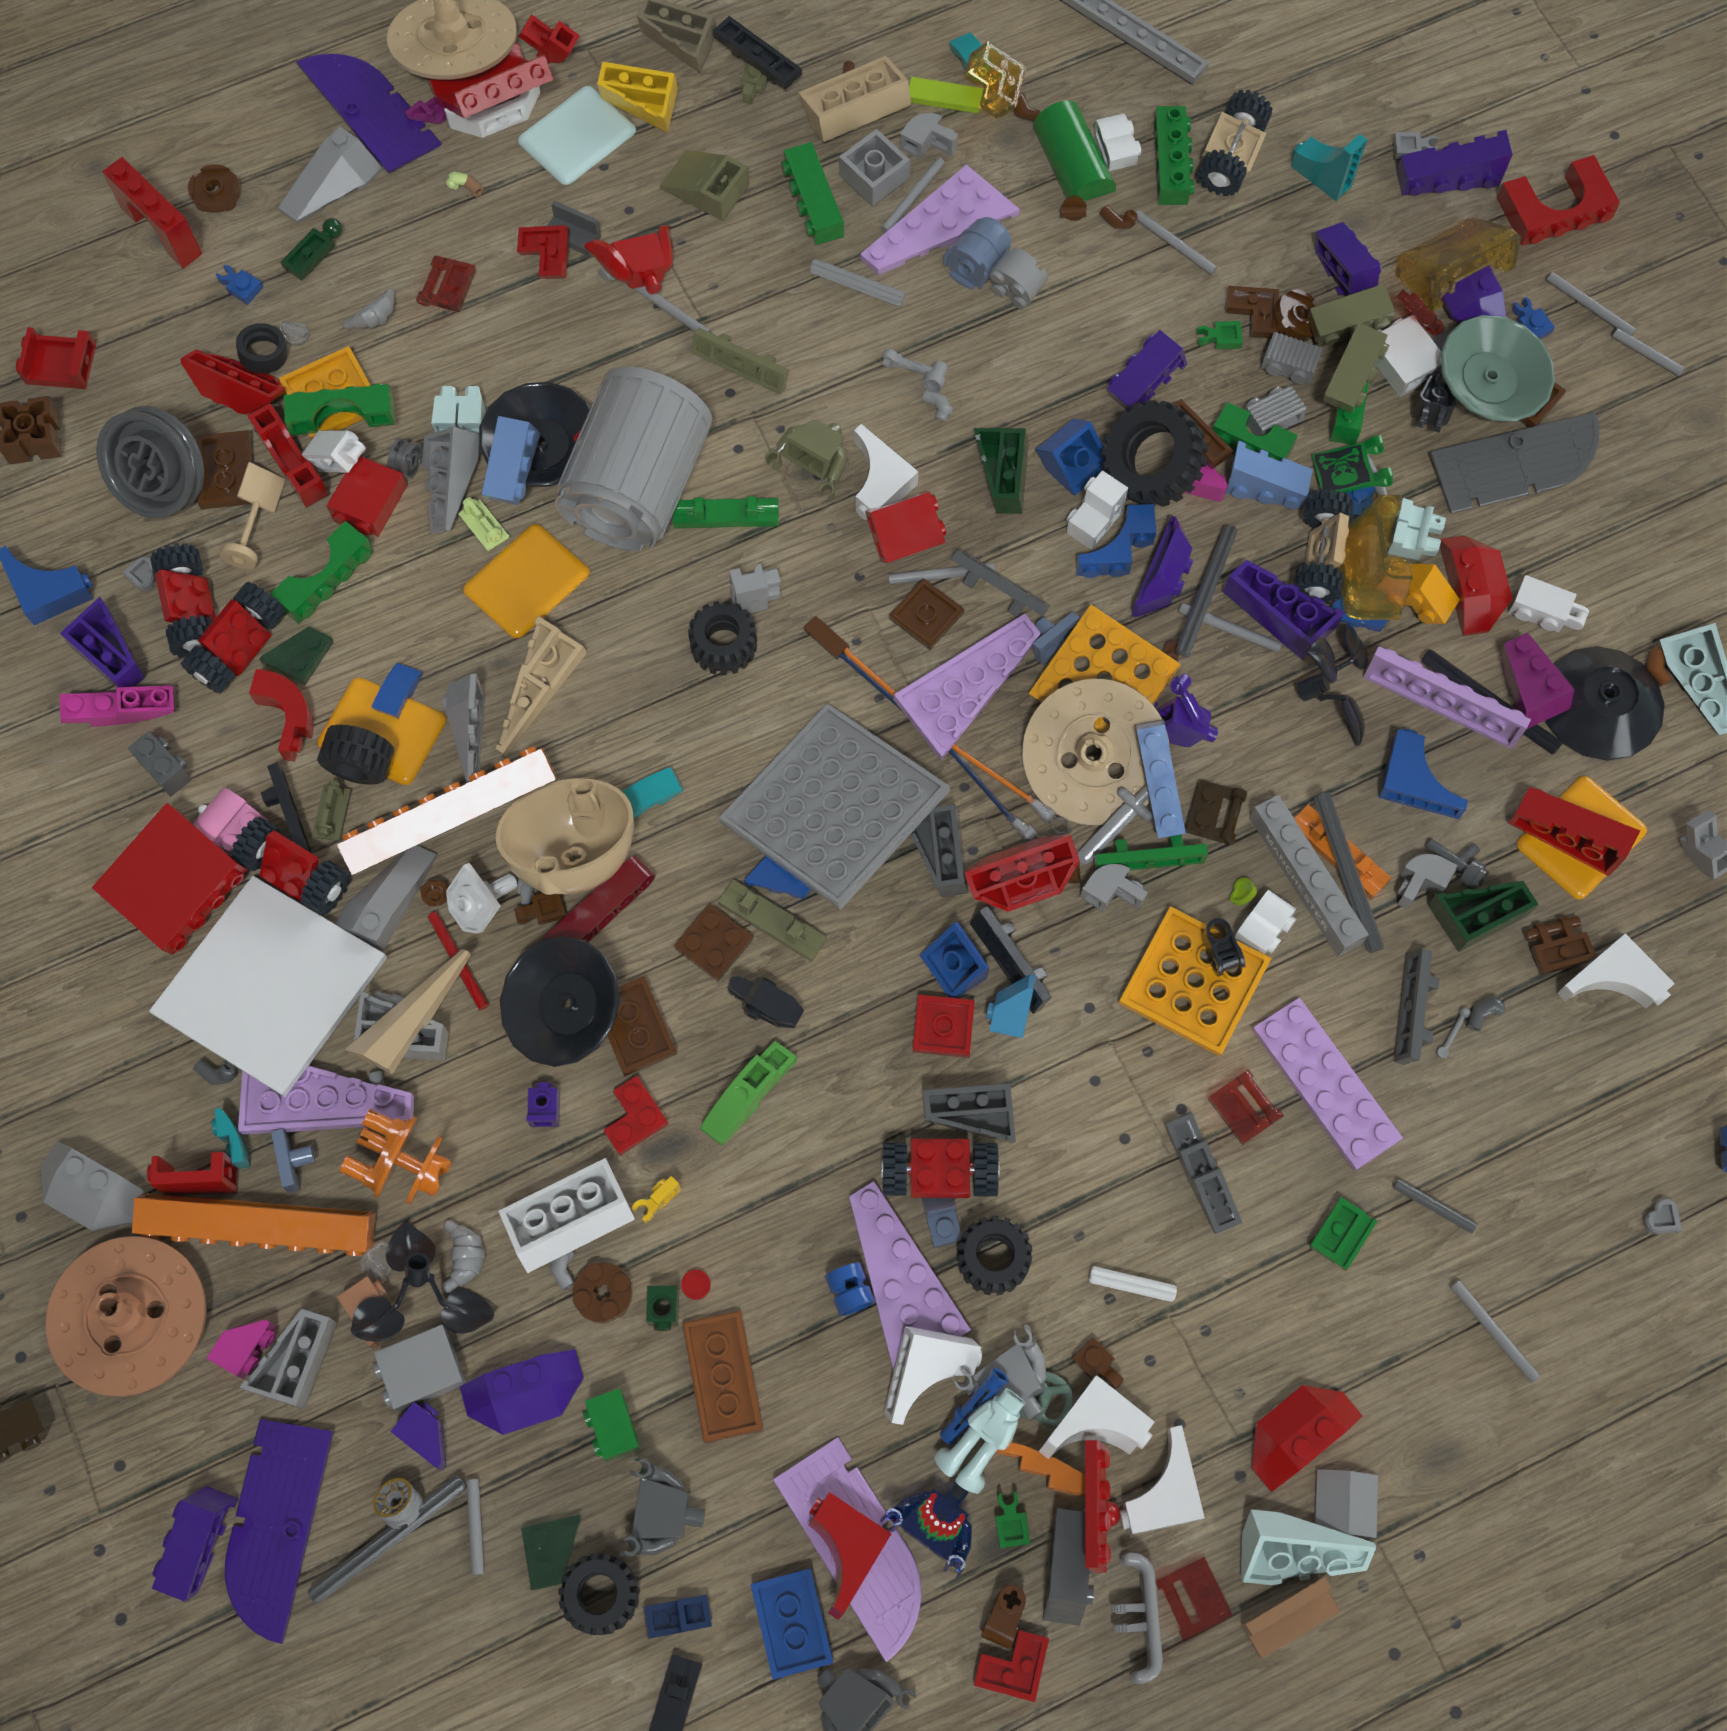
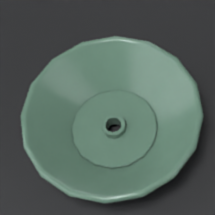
(1510, 356)

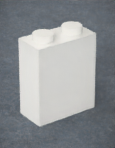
(1409, 357)

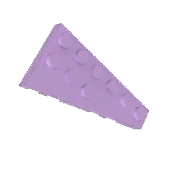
(317, 1103)

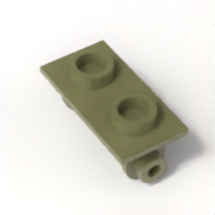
(331, 812)

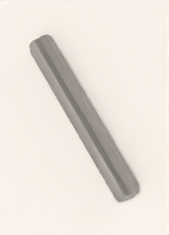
(857, 282)

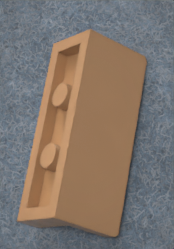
(1291, 1617)

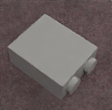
(418, 1369)

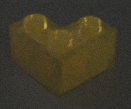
(999, 76)

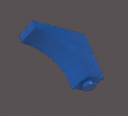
(45, 592)
(1411, 782)

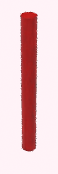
(452, 950)

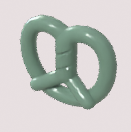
(1045, 1397)

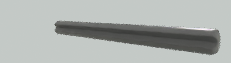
(1206, 590)
(1348, 870)
(385, 1541)

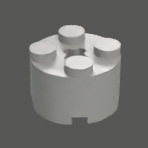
(1017, 277)

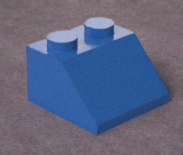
(1073, 455)

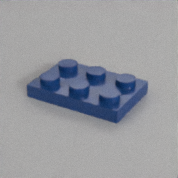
(791, 1624)

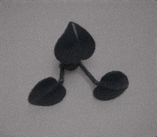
(1319, 684)
(413, 1253)

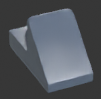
(942, 1221)

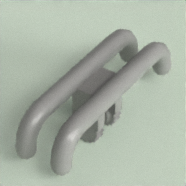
(1151, 1624)

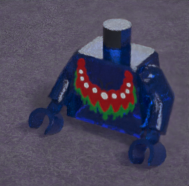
(936, 1523)

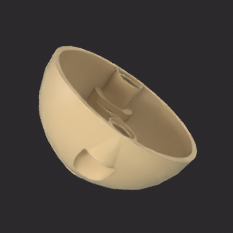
(558, 849)

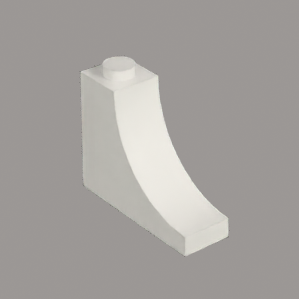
(888, 477)
(1622, 970)
(923, 1361)
(1104, 1417)
(1173, 1497)

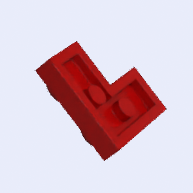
(552, 246)
(642, 1117)
(1021, 1675)

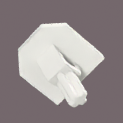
(474, 900)

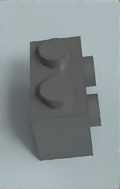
(159, 763)

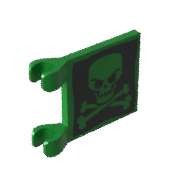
(1349, 467)

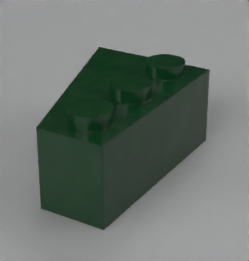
(1482, 912)

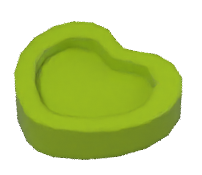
(1243, 892)

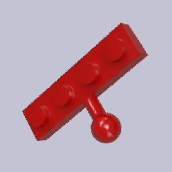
(1098, 1513)

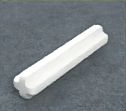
(1133, 1284)

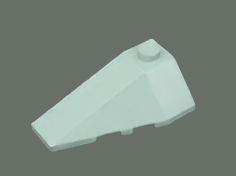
(1701, 668)
(1288, 1547)

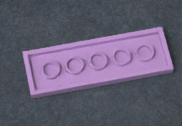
(1446, 697)
(1327, 1084)

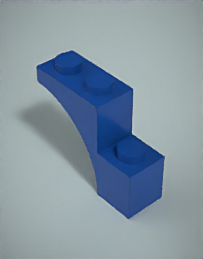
(1116, 557)

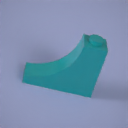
(1328, 166)

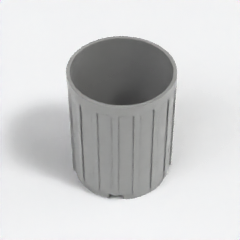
(632, 458)

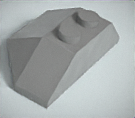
(86, 1190)

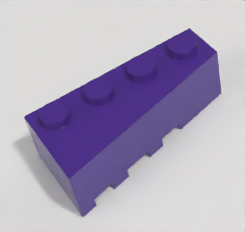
(1456, 166)

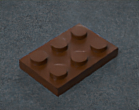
(224, 464)
(638, 1030)

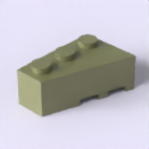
(1340, 317)
(1356, 368)

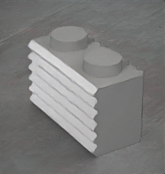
(1291, 358)
(1279, 408)

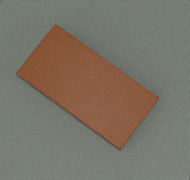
(722, 1377)

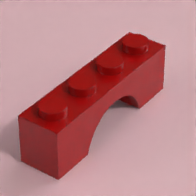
(287, 455)

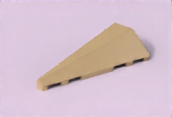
(546, 667)
(393, 1034)

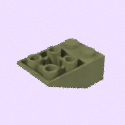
(708, 181)

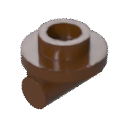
(1074, 208)
(434, 892)

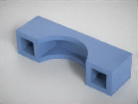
(1160, 779)

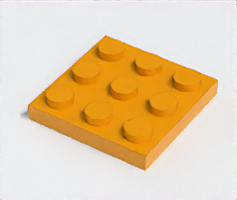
(332, 373)

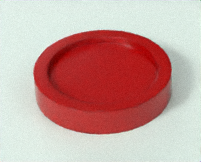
(695, 1284)

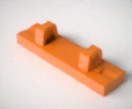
(1371, 875)

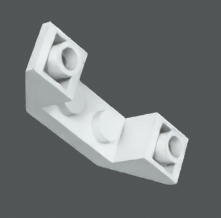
(496, 118)

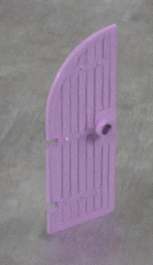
(892, 1589)

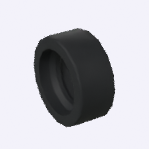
(261, 332)

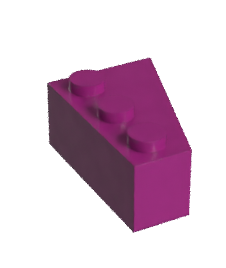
(1534, 680)

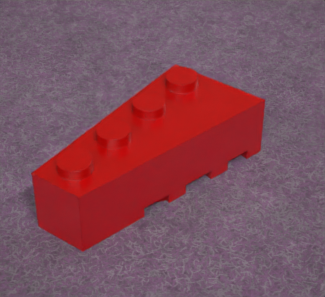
(1574, 830)

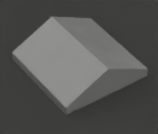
(1347, 1502)

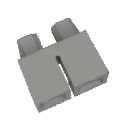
(754, 589)

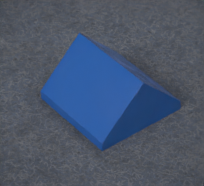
(955, 962)

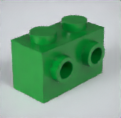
(611, 1425)

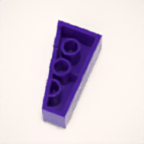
(1281, 607)

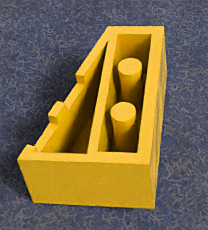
(640, 92)

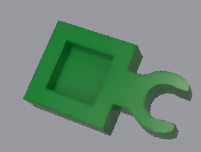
(1224, 335)
(1012, 1526)

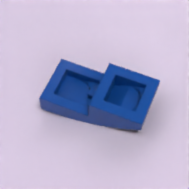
(395, 690)

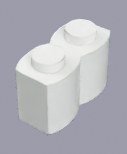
(1117, 142)
(1266, 923)

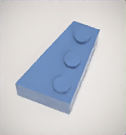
(510, 460)
(1267, 479)

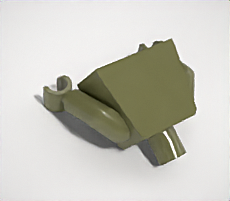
(814, 449)

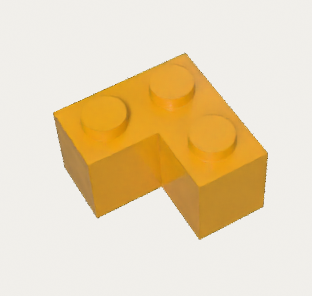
(1430, 594)

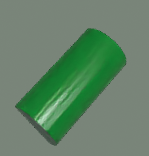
(1073, 151)

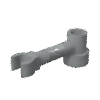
(934, 374)

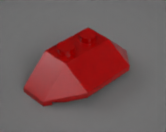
(229, 382)
(1478, 580)
(1024, 872)
(1299, 1432)

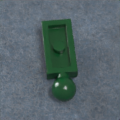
(312, 249)

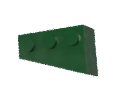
(1005, 465)

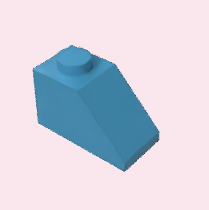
(1011, 1008)

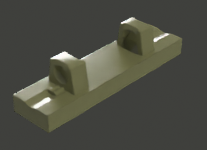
(739, 360)
(772, 920)

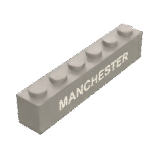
(1308, 876)

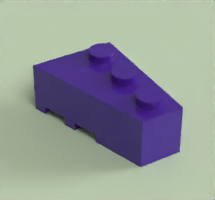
(1346, 259)
(1147, 371)
(103, 646)
(191, 1542)

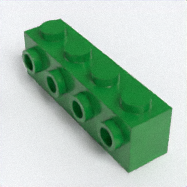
(1172, 155)
(813, 193)

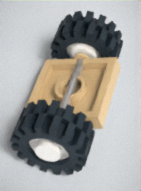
(1234, 143)
(1326, 544)

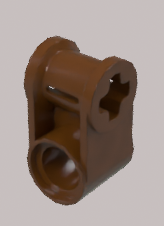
(1004, 1622)

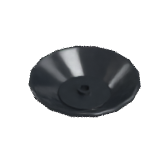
(553, 411)
(1604, 725)
(537, 994)

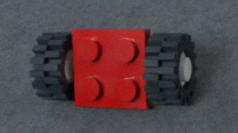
(183, 596)
(233, 637)
(290, 866)
(940, 1168)

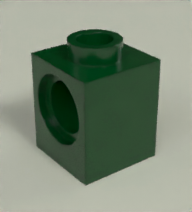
(659, 1294)

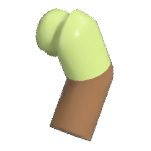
(456, 178)

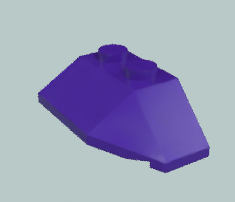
(1476, 296)
(1166, 571)
(524, 1392)

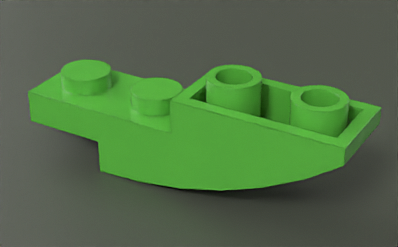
(746, 1092)

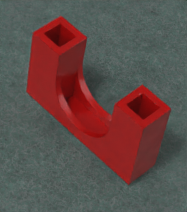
(142, 200)
(1537, 222)

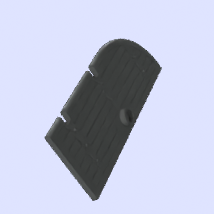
(1508, 463)

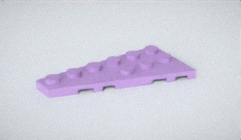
(938, 220)
(957, 691)
(899, 1275)

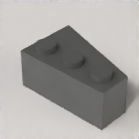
(942, 849)

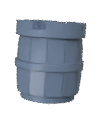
(977, 252)

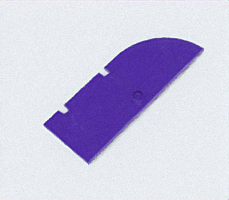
(364, 103)
(278, 1513)

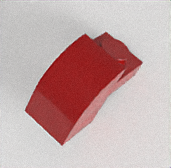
(553, 42)

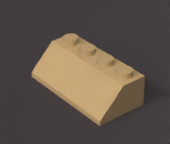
(855, 98)

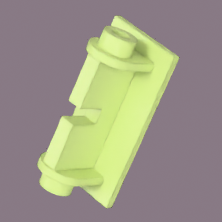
(482, 523)

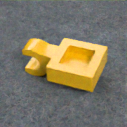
(662, 1194)

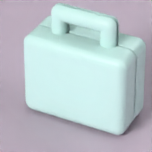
(576, 135)

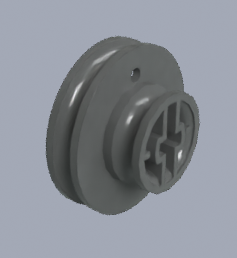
(150, 461)

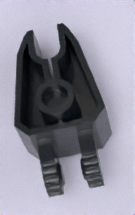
(1434, 404)
(766, 1001)

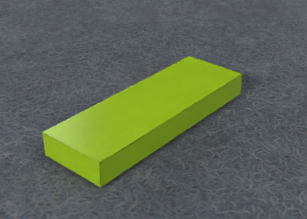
(945, 95)

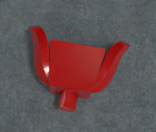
(636, 260)

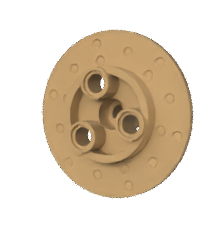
(451, 37)
(1067, 725)

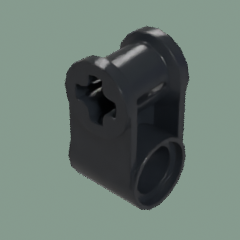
(1224, 952)

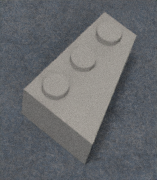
(429, 1042)
(294, 1361)

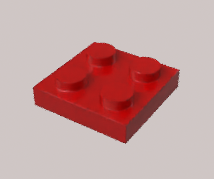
(943, 1026)

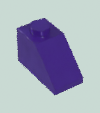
(423, 1433)

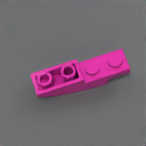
(117, 707)

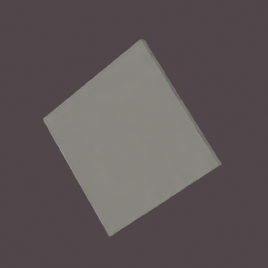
(834, 805)

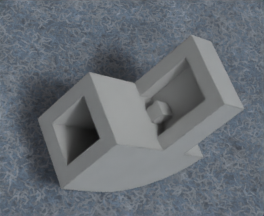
(926, 131)
(1705, 846)
(1424, 872)
(1112, 881)

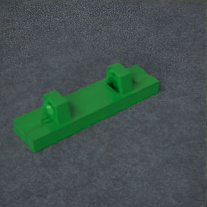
(726, 513)
(1174, 855)

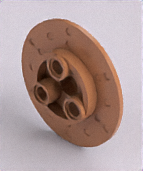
(88, 1319)

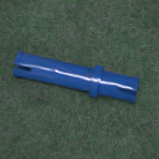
(954, 1430)

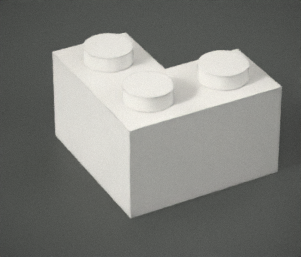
(1099, 511)

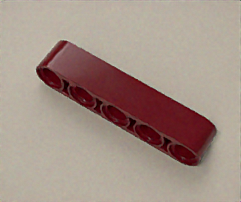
(605, 902)

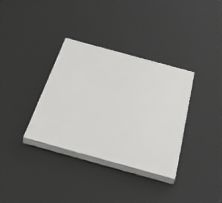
(268, 985)

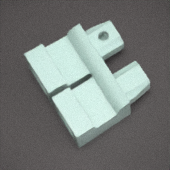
(458, 411)
(1411, 531)

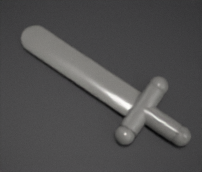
(1132, 806)

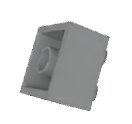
(874, 167)

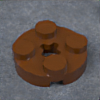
(219, 200)
(1286, 315)
(617, 1285)

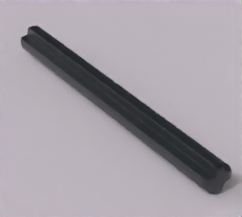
(1454, 674)

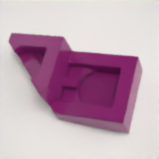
(427, 112)

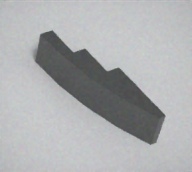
(1203, 1173)

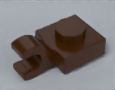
(544, 908)
(1095, 1360)

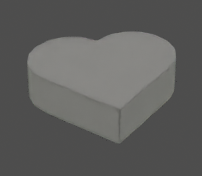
(141, 574)
(1663, 1218)

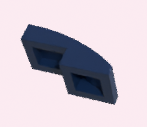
(677, 1616)

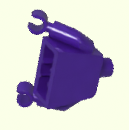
(1184, 718)

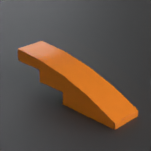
(1060, 1475)

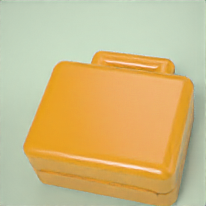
(526, 580)
(410, 735)
(1566, 871)

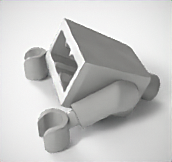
(1024, 1368)

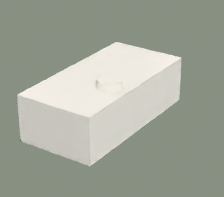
(566, 1215)

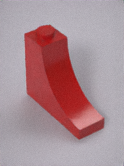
(853, 1543)

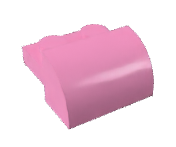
(225, 819)

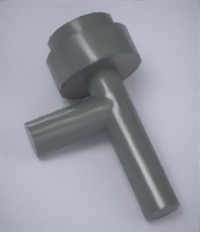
(1473, 873)

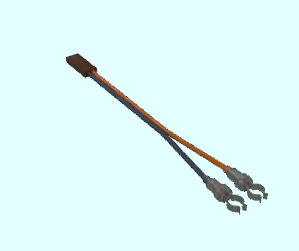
(837, 647)

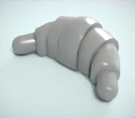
(374, 313)
(465, 1254)

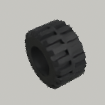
(720, 618)
(355, 754)
(1000, 1231)
(572, 1588)

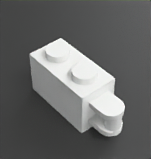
(334, 451)
(1547, 606)

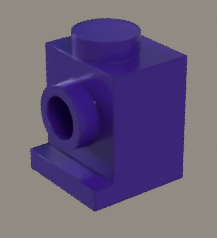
(549, 1113)

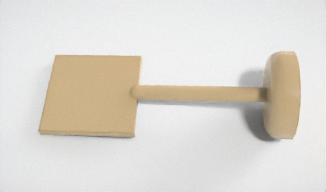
(263, 491)

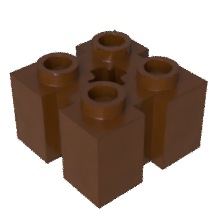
(29, 430)

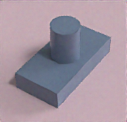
(1052, 636)
(290, 1159)

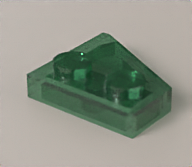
(299, 654)
(549, 1550)

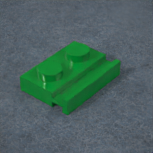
(1343, 1233)

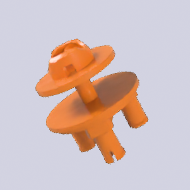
(392, 1154)

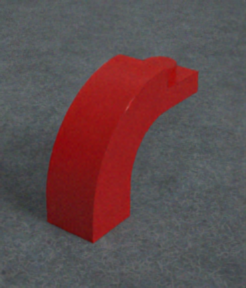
(279, 692)

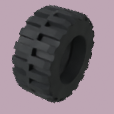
(1129, 434)

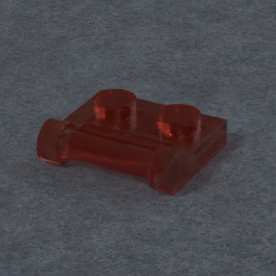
(453, 285)
(1419, 310)
(1238, 1112)
(1203, 1595)

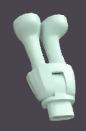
(995, 1424)

